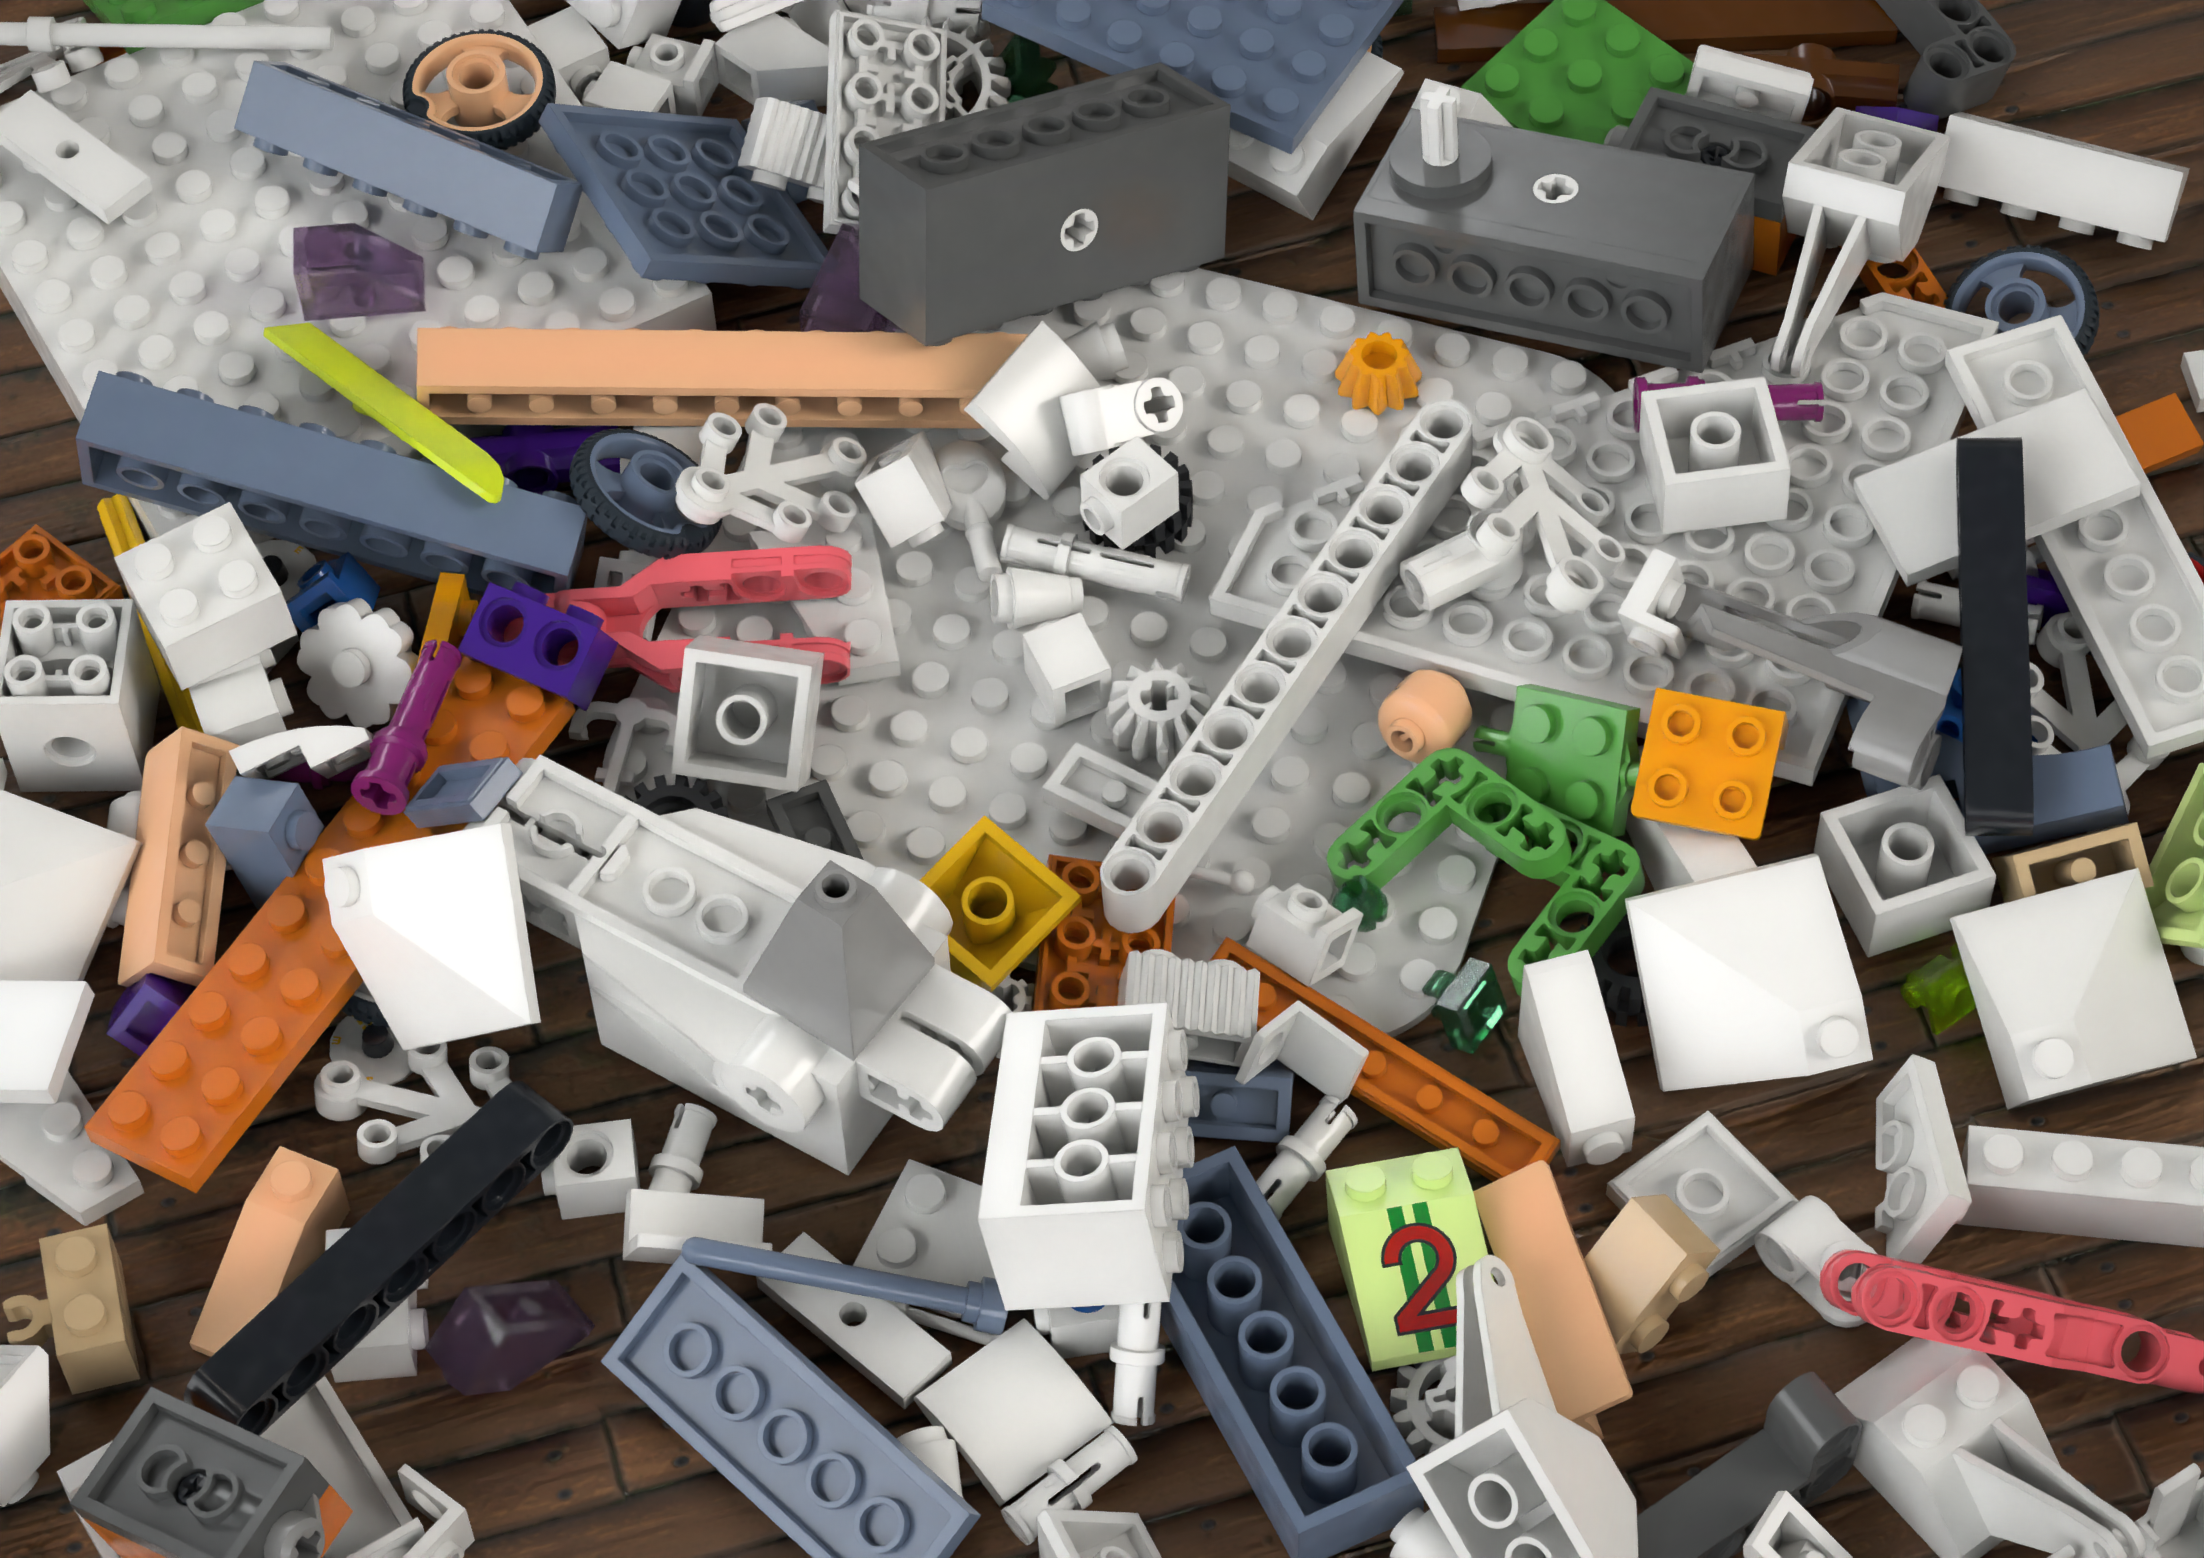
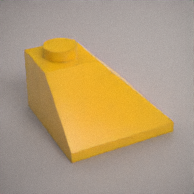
(997, 902)

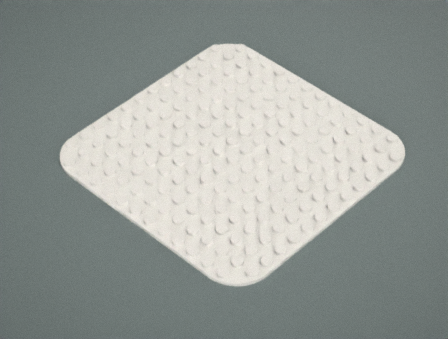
(968, 734)

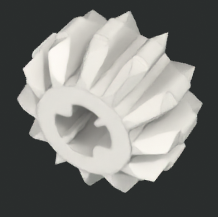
(1156, 711)

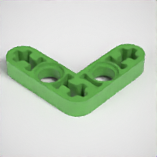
(1457, 805)
(1578, 892)

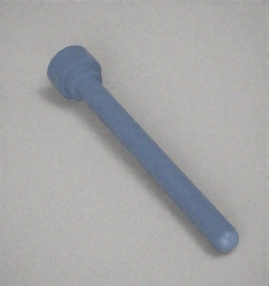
(976, 1302)

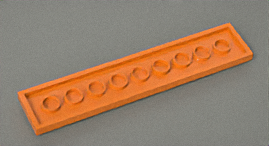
(288, 967)

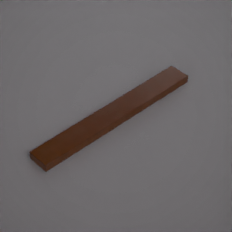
(1682, 24)

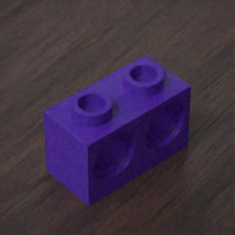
(536, 649)

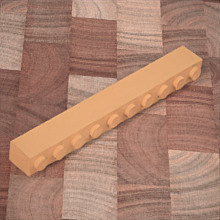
(691, 373)

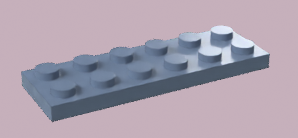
(782, 1426)

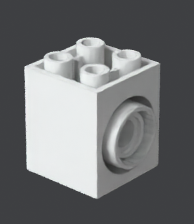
(76, 694)

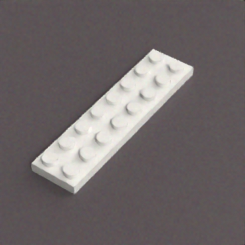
(2116, 567)

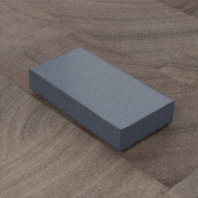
(462, 792)

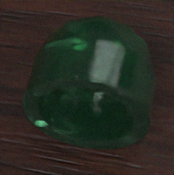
(1366, 898)

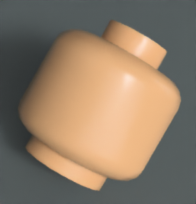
(1424, 715)

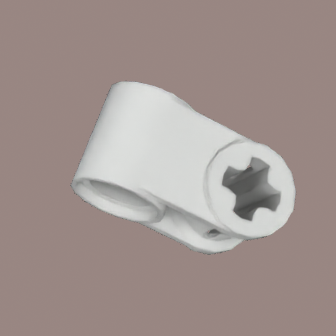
(1116, 414)
(1799, 1246)

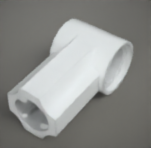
(1460, 567)

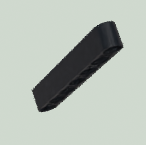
(1994, 638)
(381, 1260)

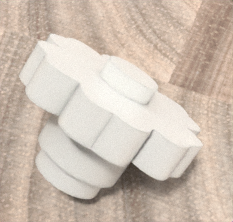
(357, 662)

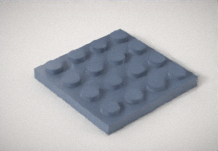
(682, 200)

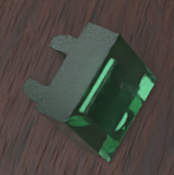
(1027, 69)
(1467, 1003)

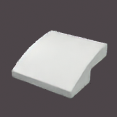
(1025, 411)
(325, 748)
(1014, 1410)

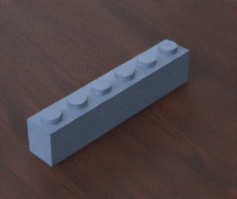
(408, 157)

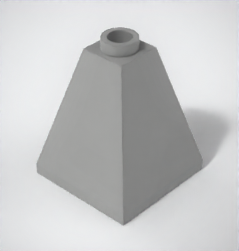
(839, 962)

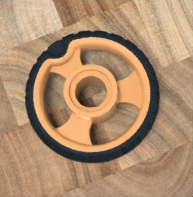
(480, 88)

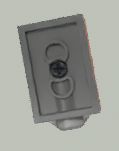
(1725, 138)
(205, 1489)

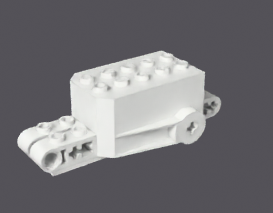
(674, 926)

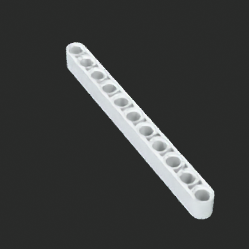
(1285, 668)

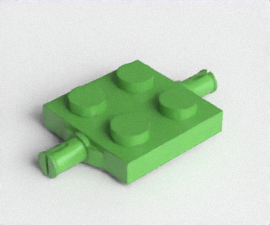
(1570, 754)

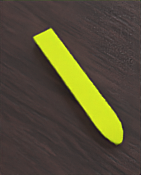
(391, 407)

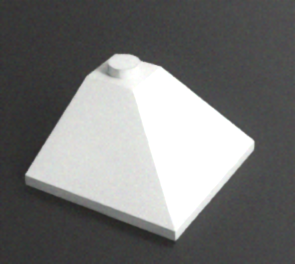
(55, 889)
(438, 933)
(1747, 978)
(2072, 988)

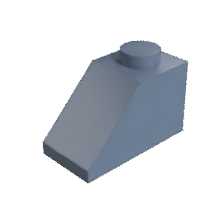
(264, 832)

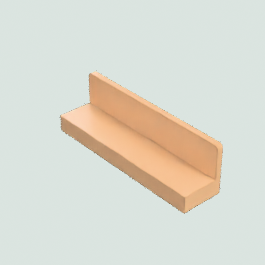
(179, 866)
(1555, 1293)

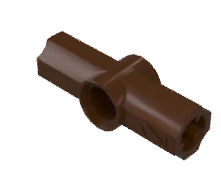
(1839, 81)

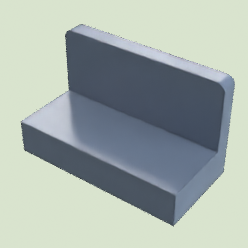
(1239, 1111)

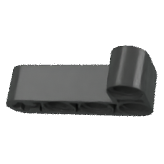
(1959, 50)
(1802, 1449)

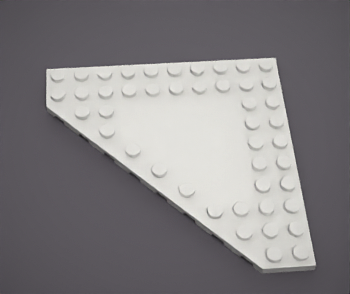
(1881, 404)

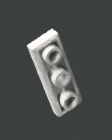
(71, 157)
(883, 1347)

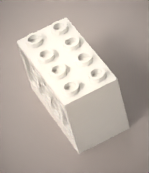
(1088, 1157)

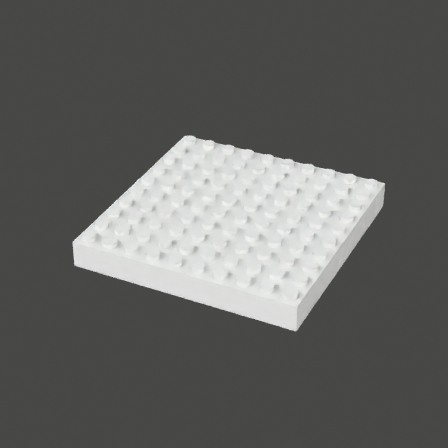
(209, 253)

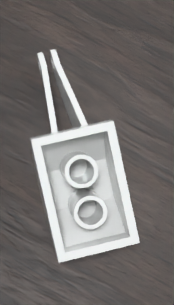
(1858, 188)
(1970, 1460)
(1517, 1469)

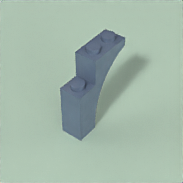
(2071, 789)

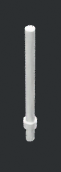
(44, 34)

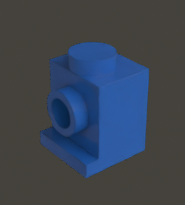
(330, 584)

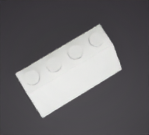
(2061, 178)

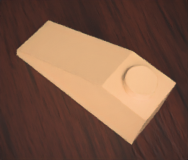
(271, 1244)

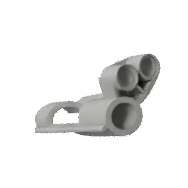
(1876, 661)

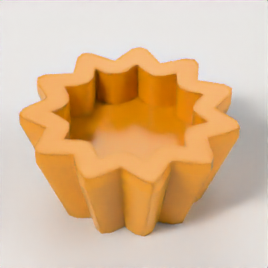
(1378, 373)

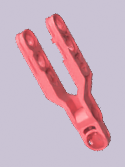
(709, 581)
(2027, 1322)

